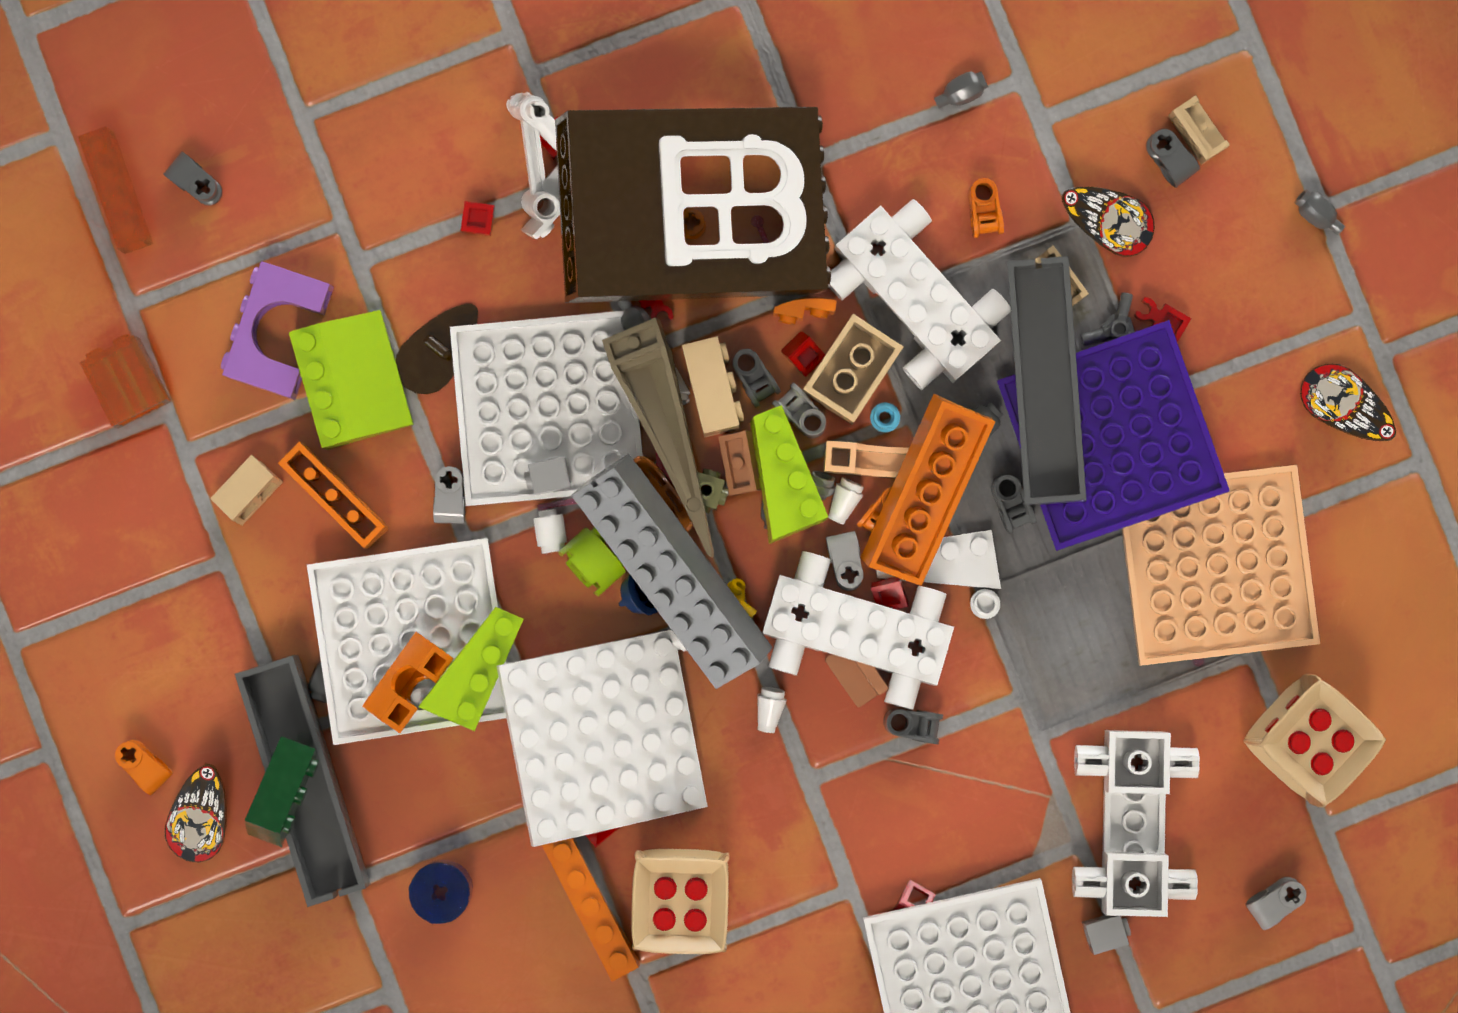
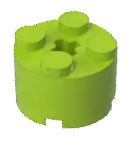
(592, 560)

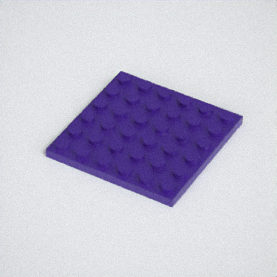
(1139, 437)

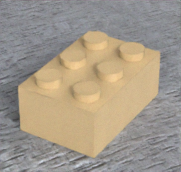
(852, 369)
(712, 386)

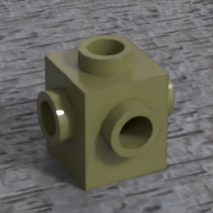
(719, 492)

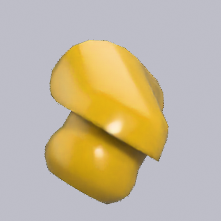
(738, 587)

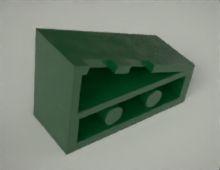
(281, 791)

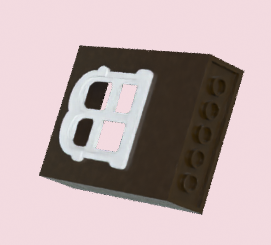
(628, 203)

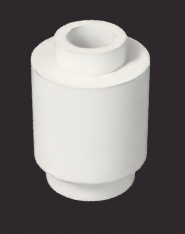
(550, 531)

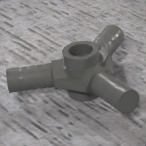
(1116, 326)

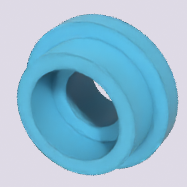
(893, 412)

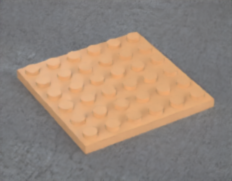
(1224, 573)

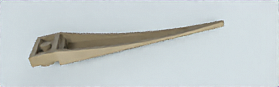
(650, 382)

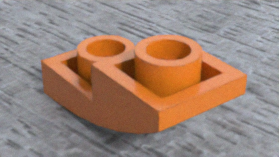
(794, 310)

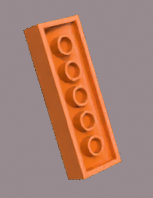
(927, 490)

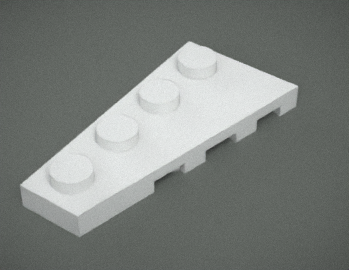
(963, 561)

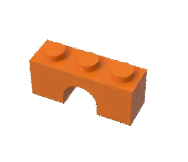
(392, 695)

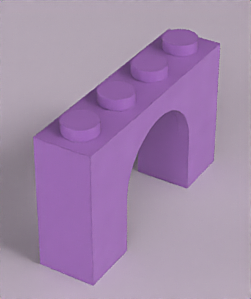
(270, 289)

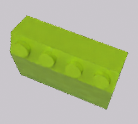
(351, 379)

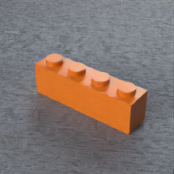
(333, 495)

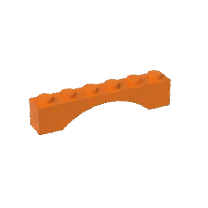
(592, 908)

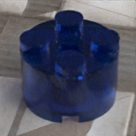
(437, 908)

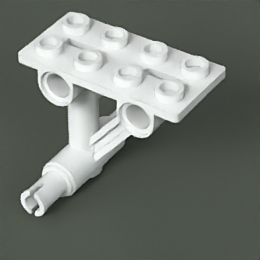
(535, 122)

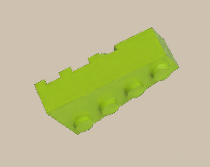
(784, 478)
(472, 675)

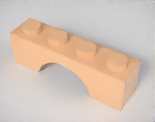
(863, 459)

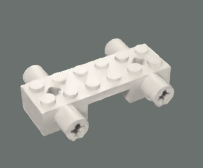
(917, 294)
(858, 630)
(1135, 823)

